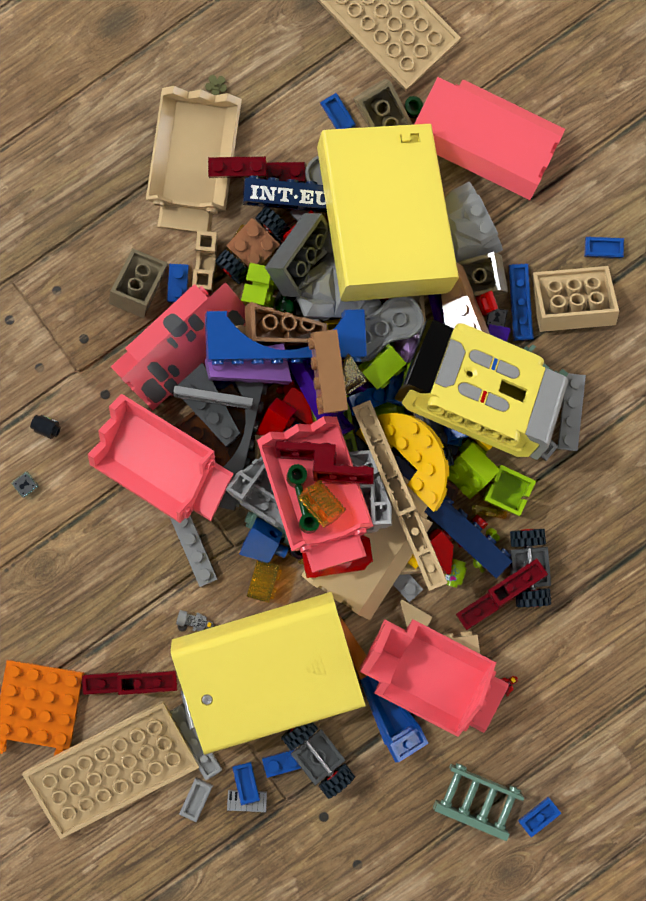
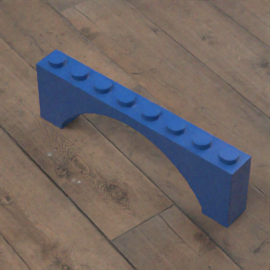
(229, 344)

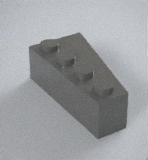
(297, 253)
(213, 415)

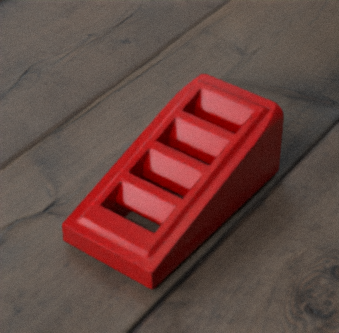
(487, 303)

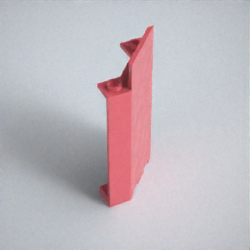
(490, 135)
(159, 462)
(339, 540)

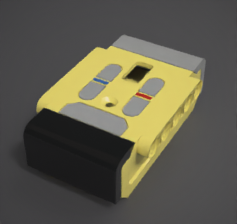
(482, 388)

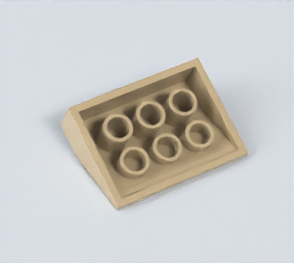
(575, 299)

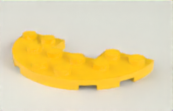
(423, 450)

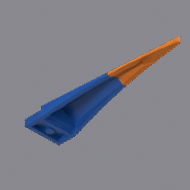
(395, 724)

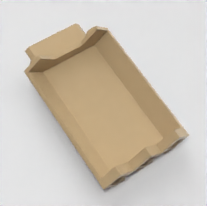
(187, 133)
(390, 552)

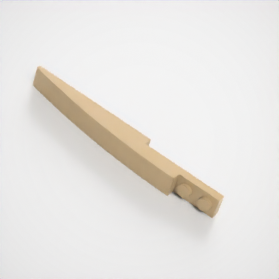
(399, 495)

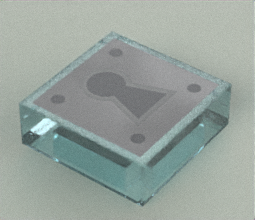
(25, 484)

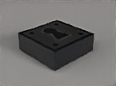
(497, 317)

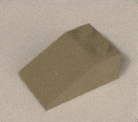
(382, 106)
(486, 274)
(137, 283)

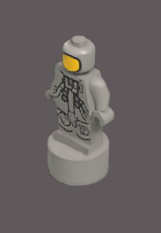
(197, 622)

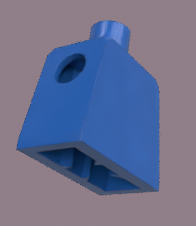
(263, 542)

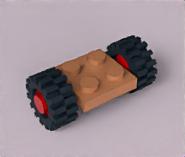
(252, 244)

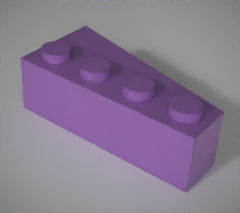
(250, 373)

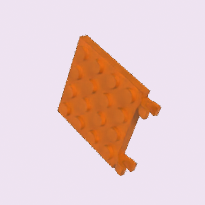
(39, 705)

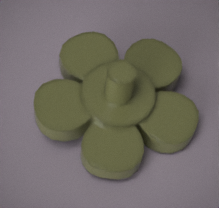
(216, 85)

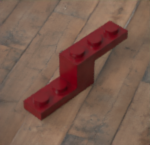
(255, 166)
(325, 462)
(502, 594)
(130, 682)

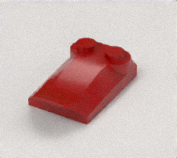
(351, 566)

